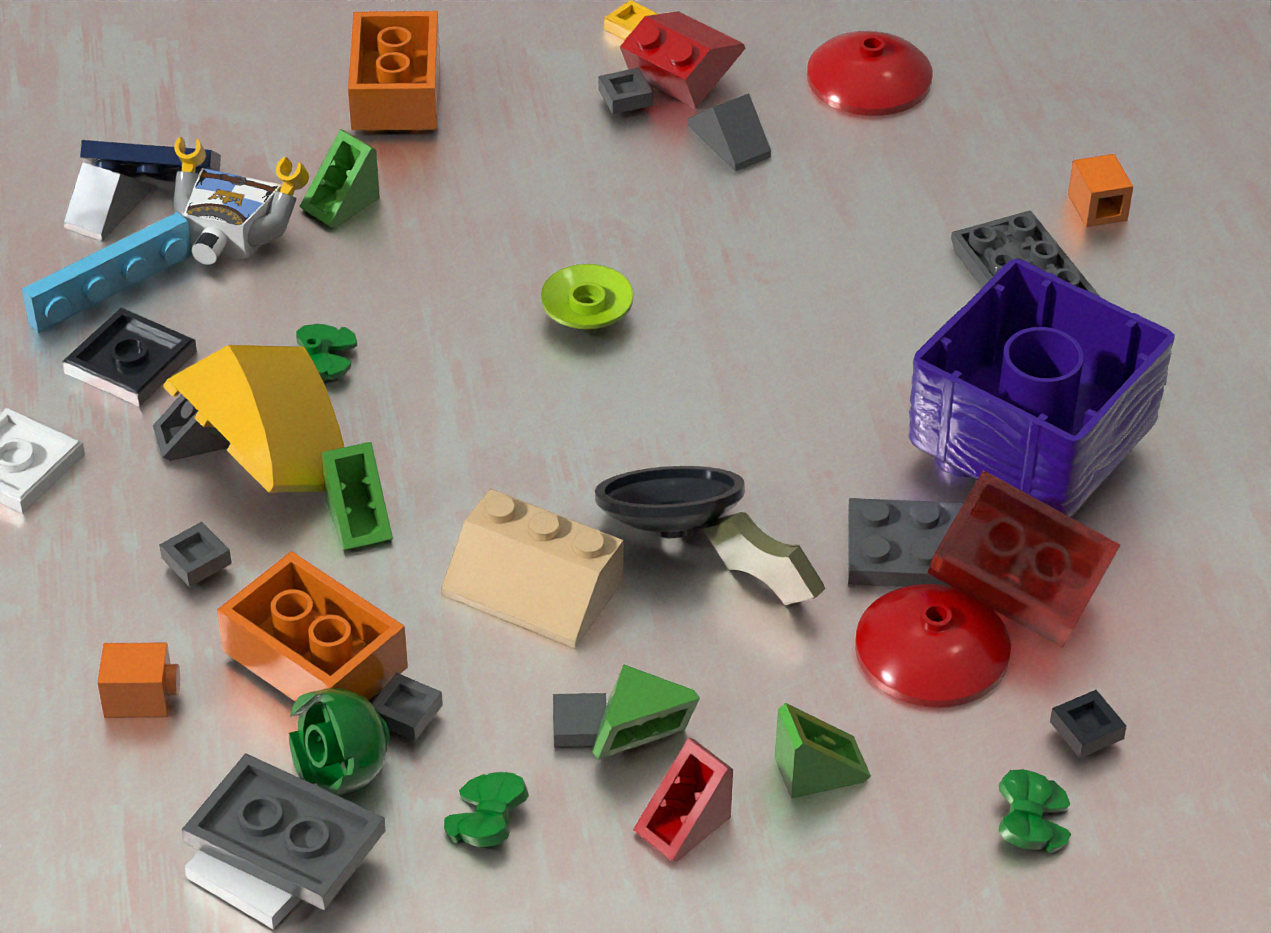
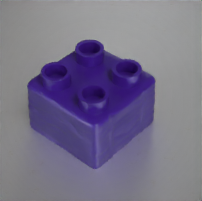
(1038, 386)

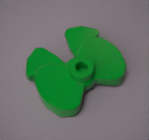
(321, 339)
(494, 798)
(1028, 799)

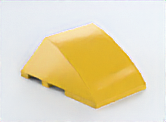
(268, 409)

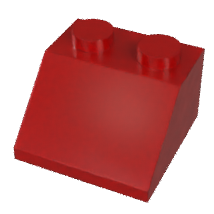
(680, 55)

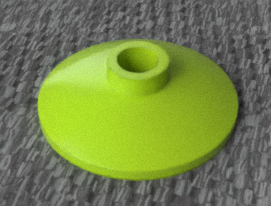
(587, 296)

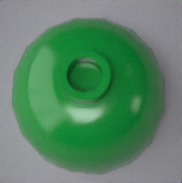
(338, 740)

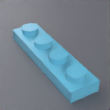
(107, 272)

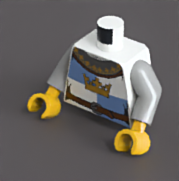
(229, 211)

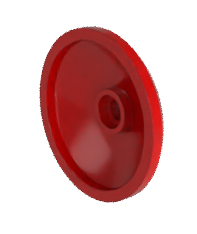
(869, 73)
(932, 646)

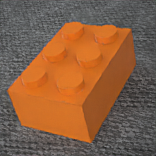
(394, 70)
(311, 633)

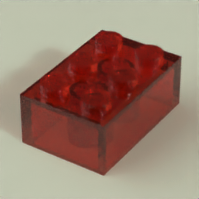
(1023, 558)

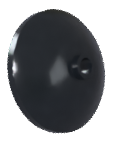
(670, 497)

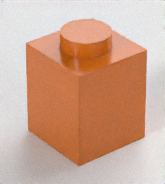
(1100, 190)
(137, 680)

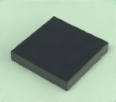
(129, 356)

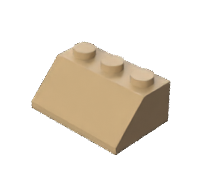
(534, 568)

